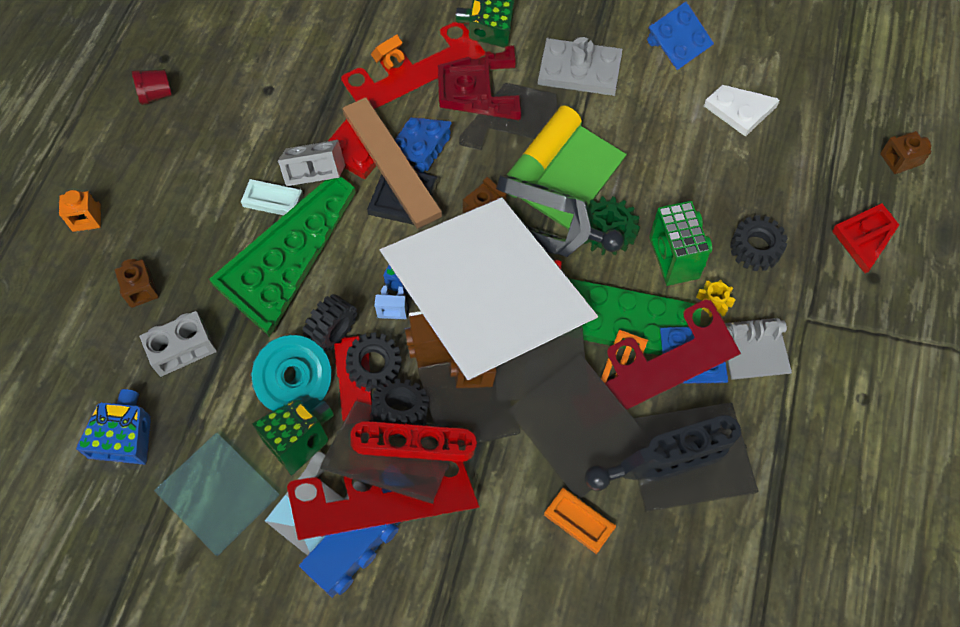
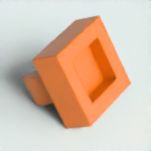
(388, 49)

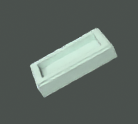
(270, 197)

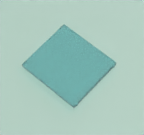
(216, 493)

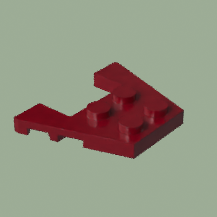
(466, 85)

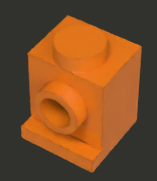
(76, 203)

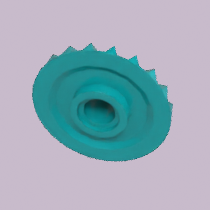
(311, 370)

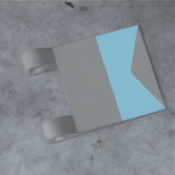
(282, 518)

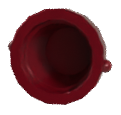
(151, 85)

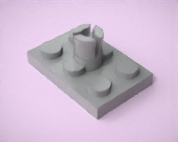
(580, 66)

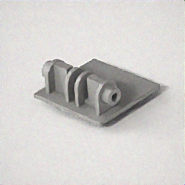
(760, 348)

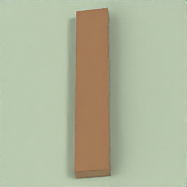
(392, 163)

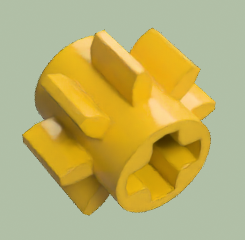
(718, 294)

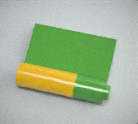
(568, 161)

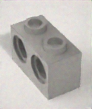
(312, 163)
(180, 349)

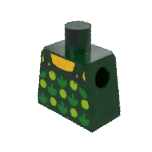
(488, 21)
(294, 433)

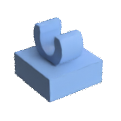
(391, 306)

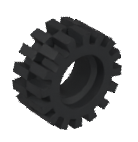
(763, 230)
(330, 322)
(372, 344)
(400, 394)

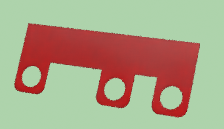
(412, 76)
(374, 507)

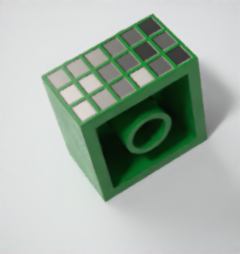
(680, 243)

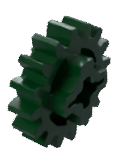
(615, 216)

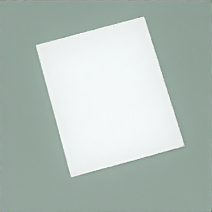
(487, 287)

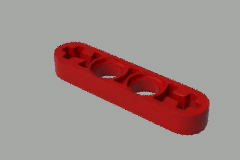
(413, 446)

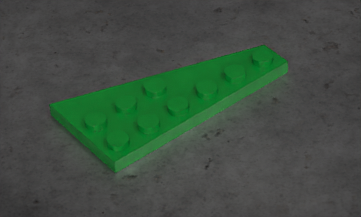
(276, 263)

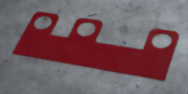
(647, 379)

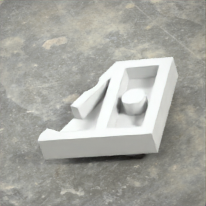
(740, 107)

